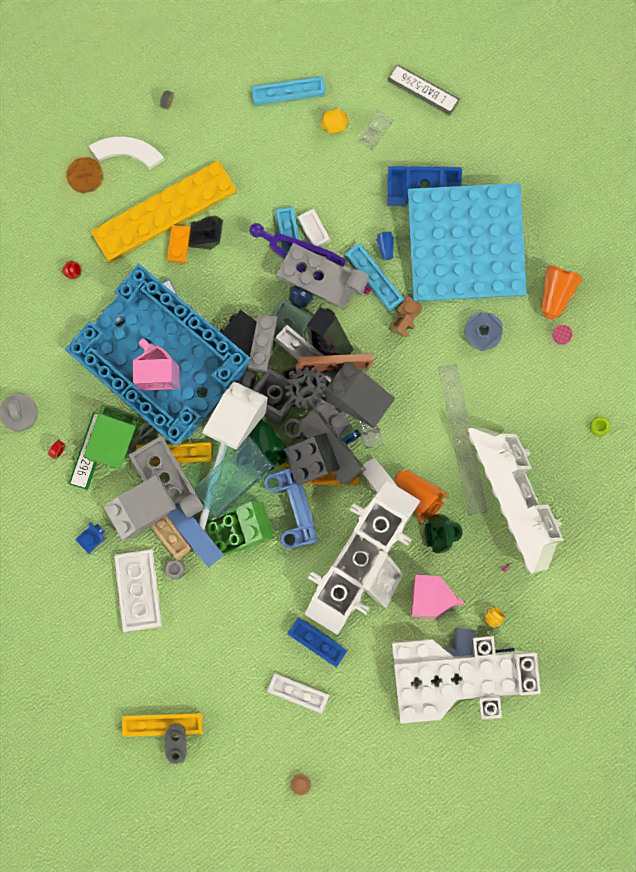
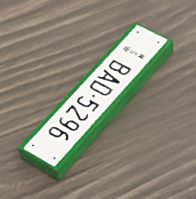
(84, 469)

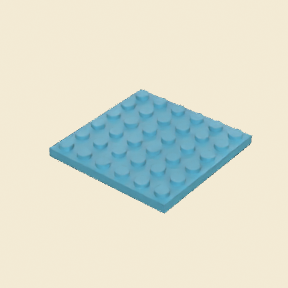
(467, 242)

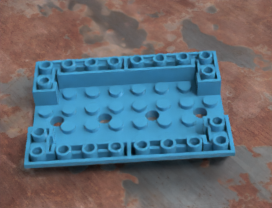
(161, 317)

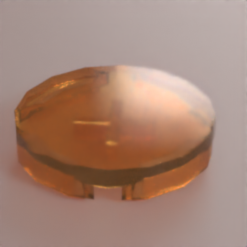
(84, 175)

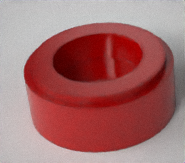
(57, 449)

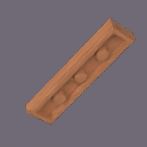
(335, 362)

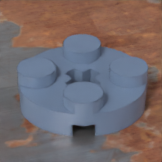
(494, 332)

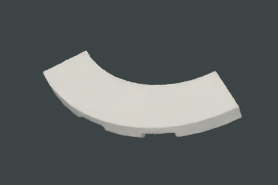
(127, 146)

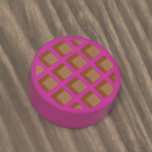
(562, 334)

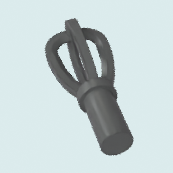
(141, 437)

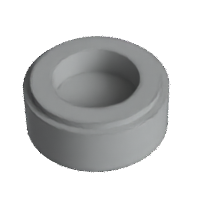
(174, 569)

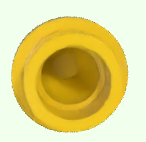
(494, 617)

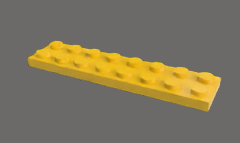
(163, 210)

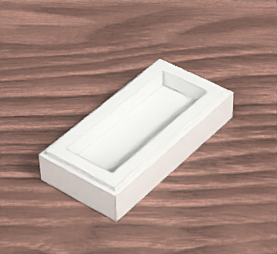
(313, 228)

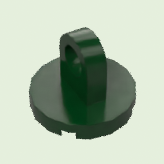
(440, 533)

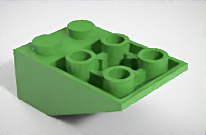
(240, 528)

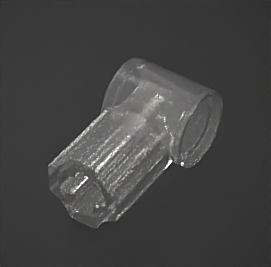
(371, 436)

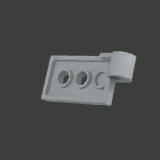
(178, 484)

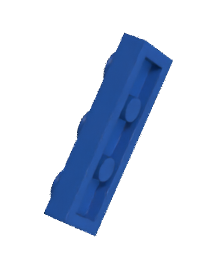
(317, 642)

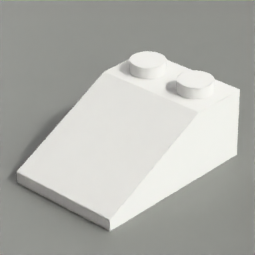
(236, 415)

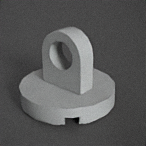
(18, 412)

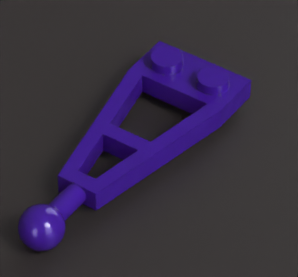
(257, 230)

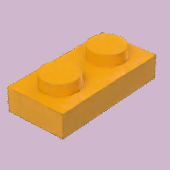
(178, 244)

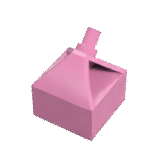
(155, 369)
(432, 597)

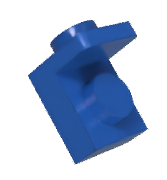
(91, 537)

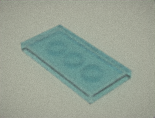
(233, 477)

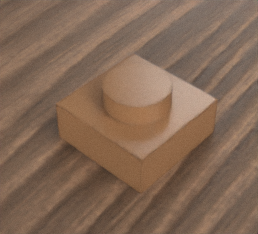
(410, 307)

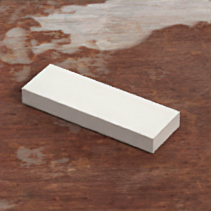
(298, 693)

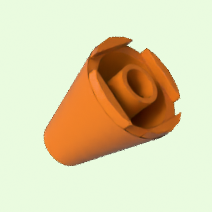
(558, 290)
(427, 493)

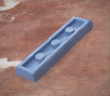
(195, 536)

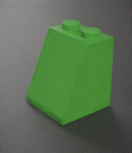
(110, 437)

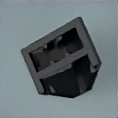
(205, 233)

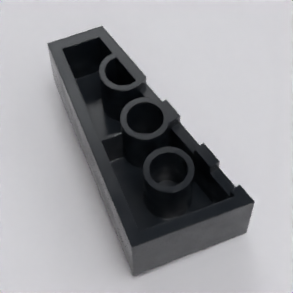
(327, 334)

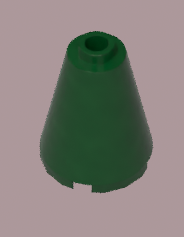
(269, 443)

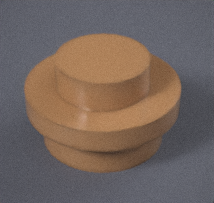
(300, 784)

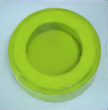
(599, 426)

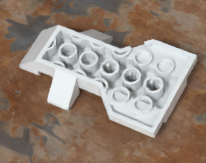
(483, 675)

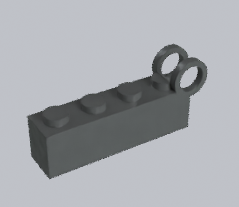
(316, 424)

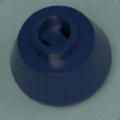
(299, 297)

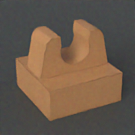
(401, 323)

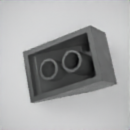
(358, 395)

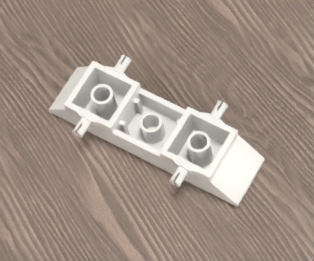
(529, 521)
(376, 531)

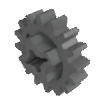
(306, 387)

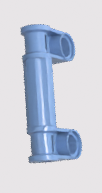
(299, 506)

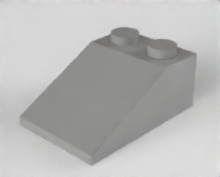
(139, 508)

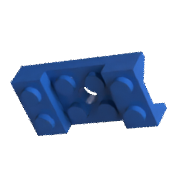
(409, 177)

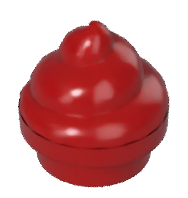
(71, 270)

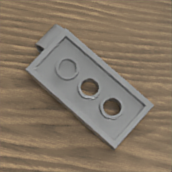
(337, 282)

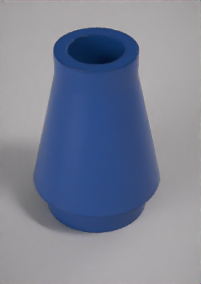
(386, 244)

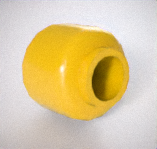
(334, 121)

